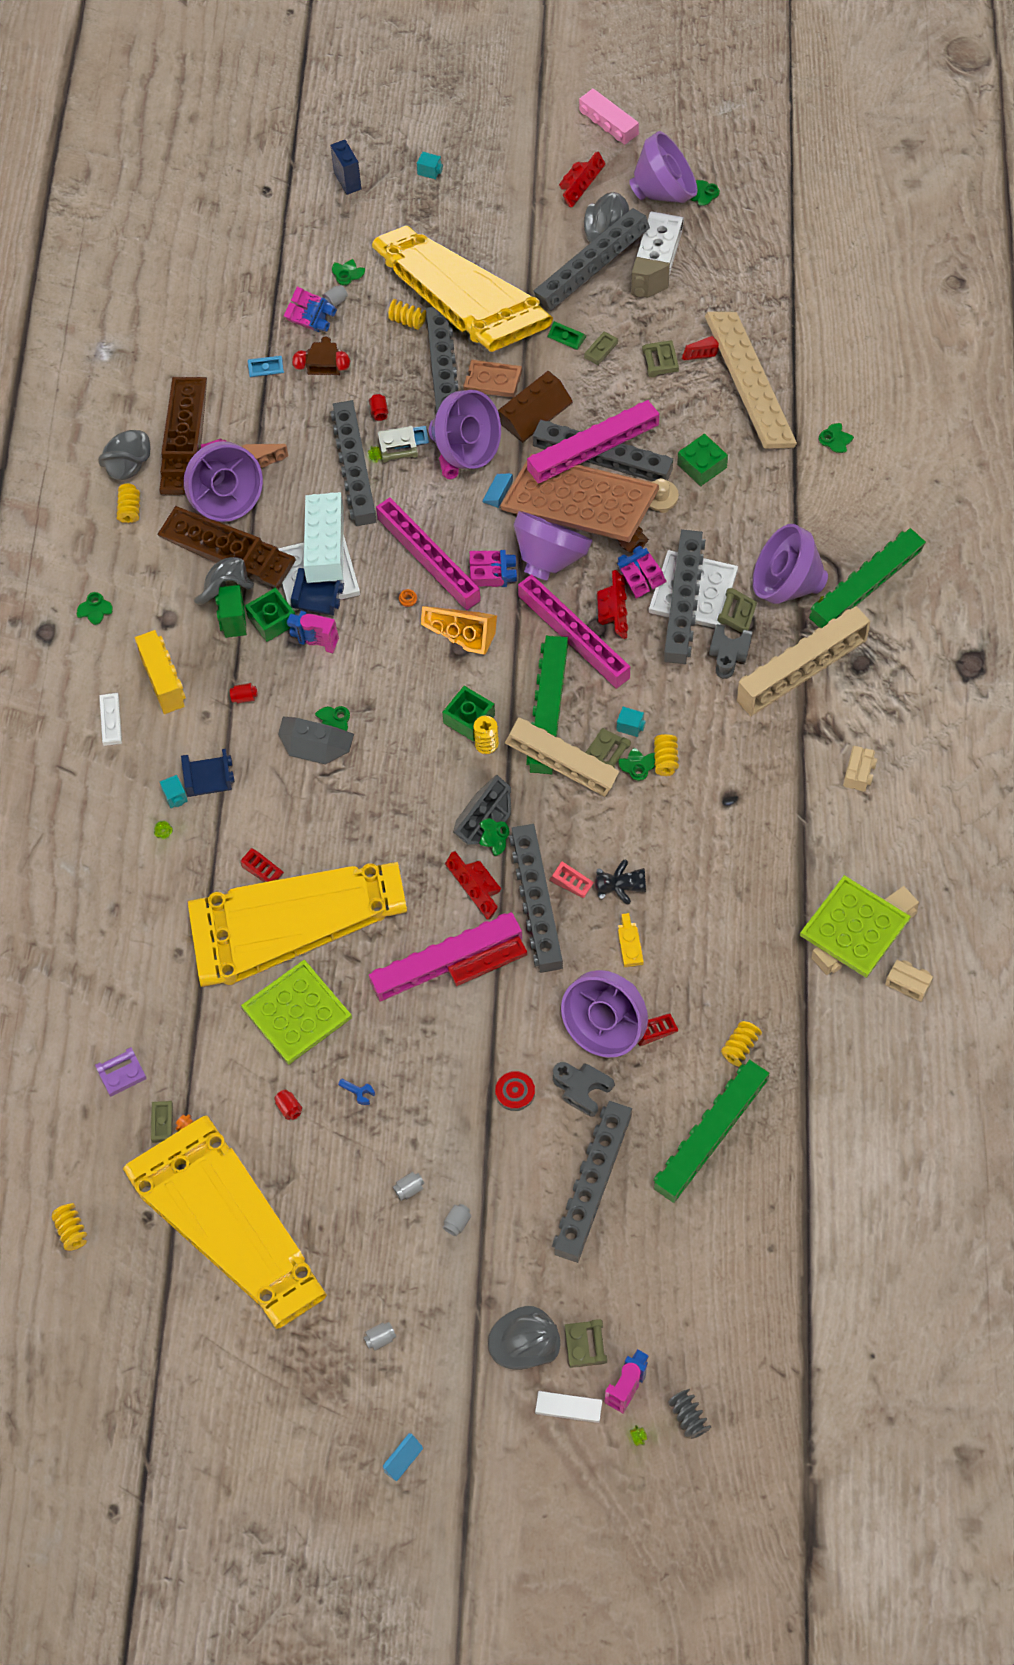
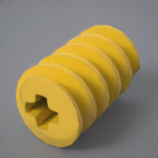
(406, 315)
(128, 503)
(486, 734)
(666, 754)
(739, 1041)
(68, 1227)

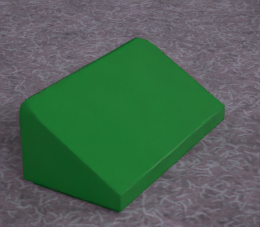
(566, 335)

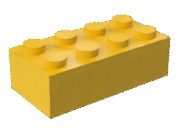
(161, 671)

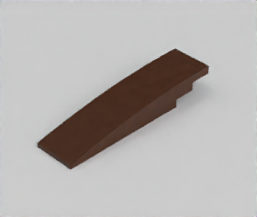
(182, 431)
(219, 541)

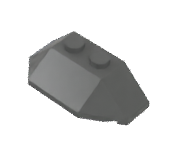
(314, 740)
(490, 802)

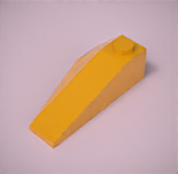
(466, 628)

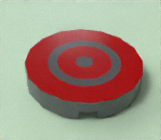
(515, 1091)

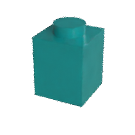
(429, 165)
(631, 721)
(173, 791)

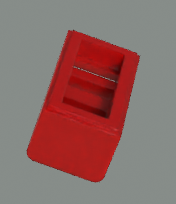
(701, 349)
(256, 857)
(648, 1037)

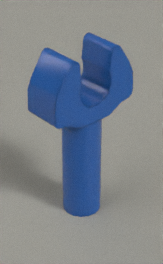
(359, 1091)

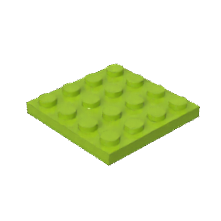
(855, 926)
(296, 1011)

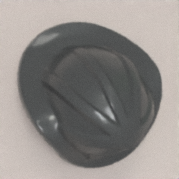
(603, 214)
(125, 454)
(224, 570)
(524, 1339)

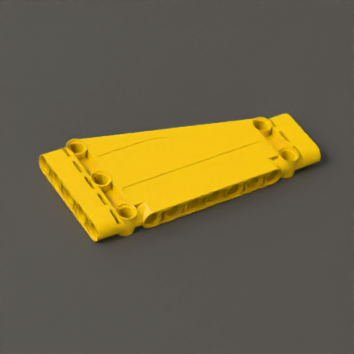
(462, 291)
(288, 918)
(226, 1218)

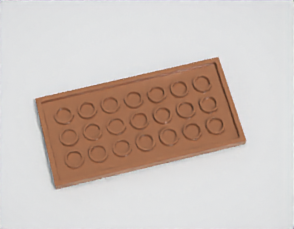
(584, 500)

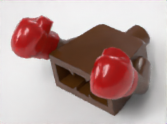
(322, 359)

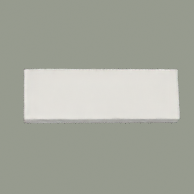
(110, 719)
(568, 1407)

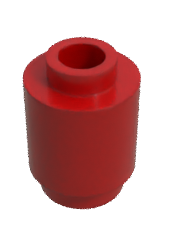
(378, 407)
(243, 693)
(288, 1105)

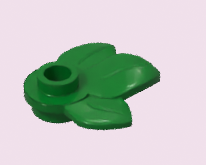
(705, 192)
(347, 272)
(836, 438)
(96, 610)
(330, 716)
(637, 762)
(493, 837)

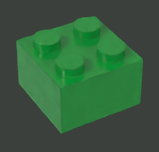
(702, 459)
(231, 611)
(269, 614)
(465, 710)

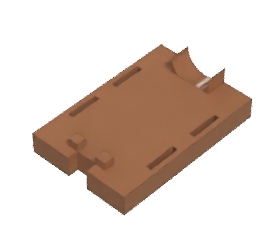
(493, 378)

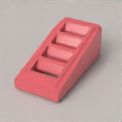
(569, 871)

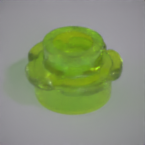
(375, 453)
(163, 825)
(638, 1435)

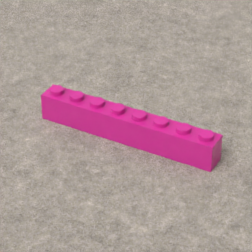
(592, 441)
(428, 554)
(579, 635)
(437, 958)

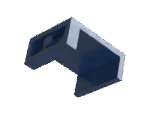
(316, 596)
(207, 775)

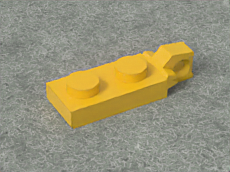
(629, 942)

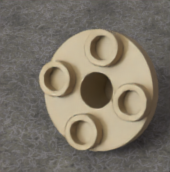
(666, 496)

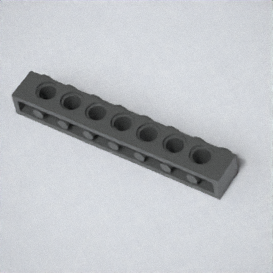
(591, 259)
(441, 356)
(619, 458)
(354, 463)
(674, 651)
(551, 959)
(573, 1248)

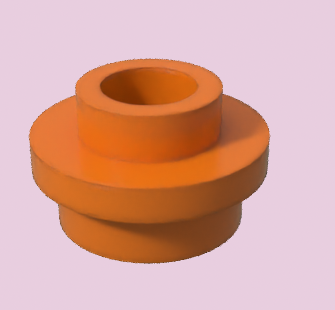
(407, 593)
(183, 1121)

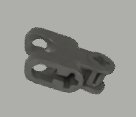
(729, 651)
(578, 1085)

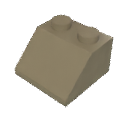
(649, 277)

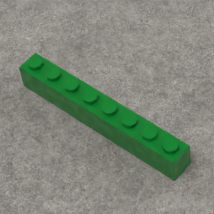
(868, 578)
(549, 692)
(711, 1131)

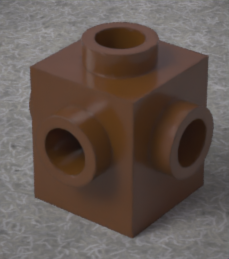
(638, 539)

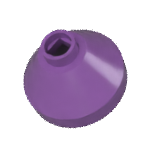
(663, 172)
(466, 429)
(232, 490)
(547, 545)
(789, 566)
(604, 1013)

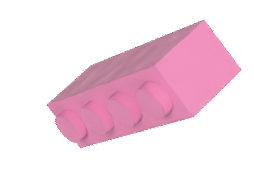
(608, 116)

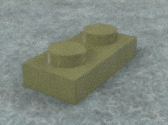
(601, 348)
(161, 1121)

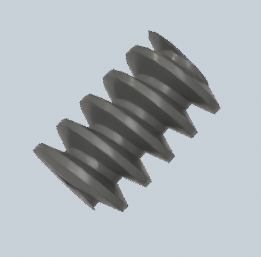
(688, 1414)

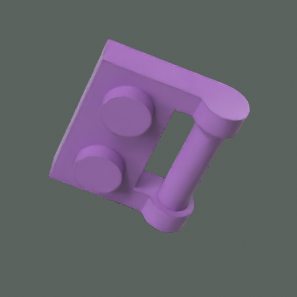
(123, 1077)

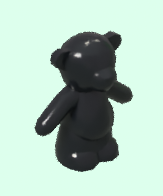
(632, 881)

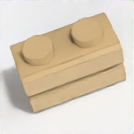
(859, 768)
(909, 980)

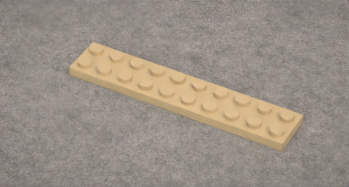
(750, 380)

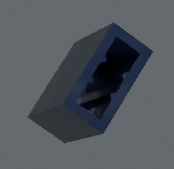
(346, 167)

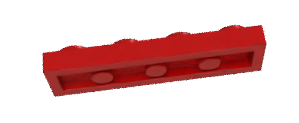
(487, 961)

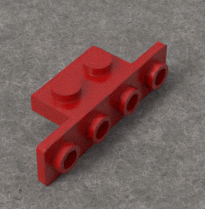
(580, 178)
(613, 604)
(476, 882)

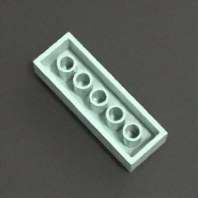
(323, 537)

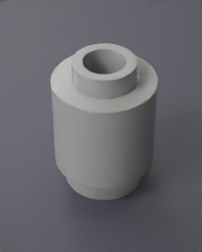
(336, 295)
(408, 1186)
(457, 1219)
(379, 1336)

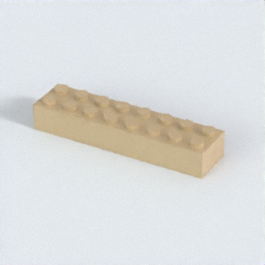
(803, 660)

